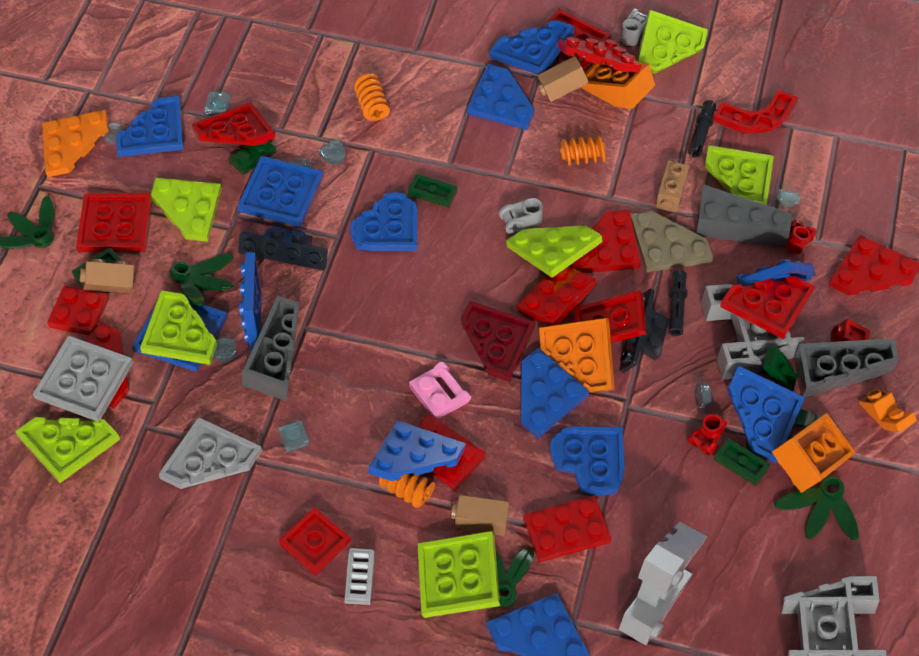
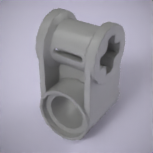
(633, 28)
(522, 215)

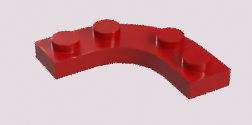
(757, 121)

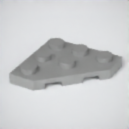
(208, 455)

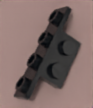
(284, 247)
(648, 344)

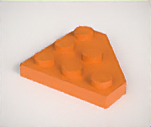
(70, 139)
(582, 351)

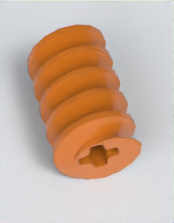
(371, 97)
(582, 150)
(409, 489)

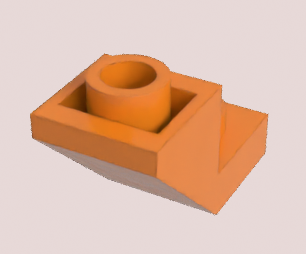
(884, 411)

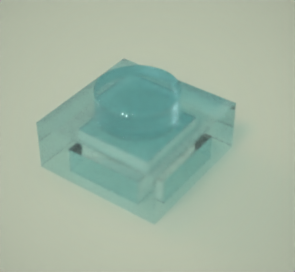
(217, 103)
(788, 198)
(293, 436)

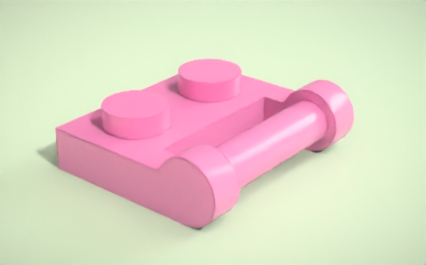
(432, 394)

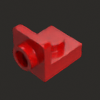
(849, 331)

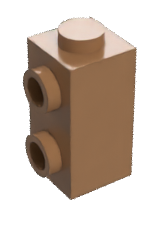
(562, 79)
(672, 186)
(107, 276)
(481, 514)

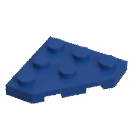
(532, 48)
(501, 99)
(153, 130)
(546, 393)
(763, 410)
(414, 451)
(537, 630)

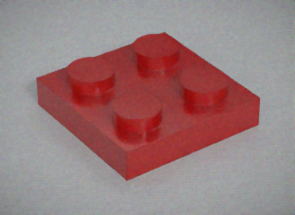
(78, 310)
(314, 541)

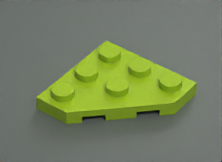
(668, 41)
(741, 172)
(188, 205)
(554, 247)
(178, 331)
(66, 443)

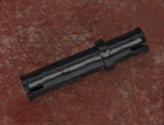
(703, 122)
(679, 281)

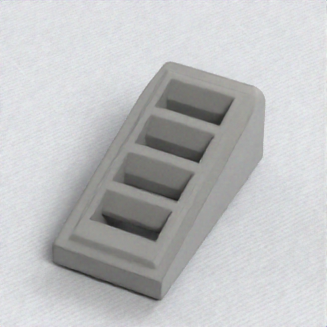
(360, 560)

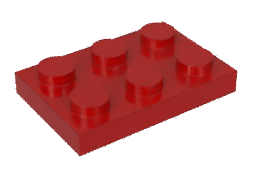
(556, 296)
(624, 314)
(468, 462)
(566, 529)

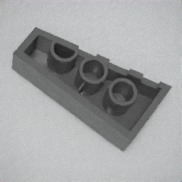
(741, 219)
(272, 355)
(844, 363)

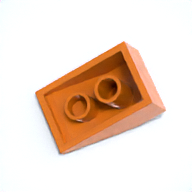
(619, 87)
(813, 453)

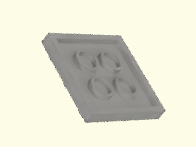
(83, 378)

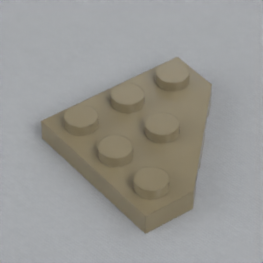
(668, 244)

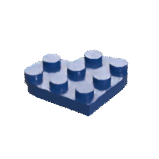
(388, 226)
(784, 269)
(592, 456)

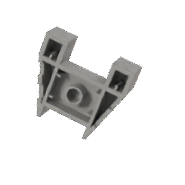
(752, 340)
(662, 583)
(828, 616)

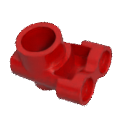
(799, 236)
(705, 437)

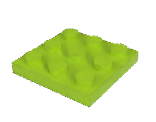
(458, 574)

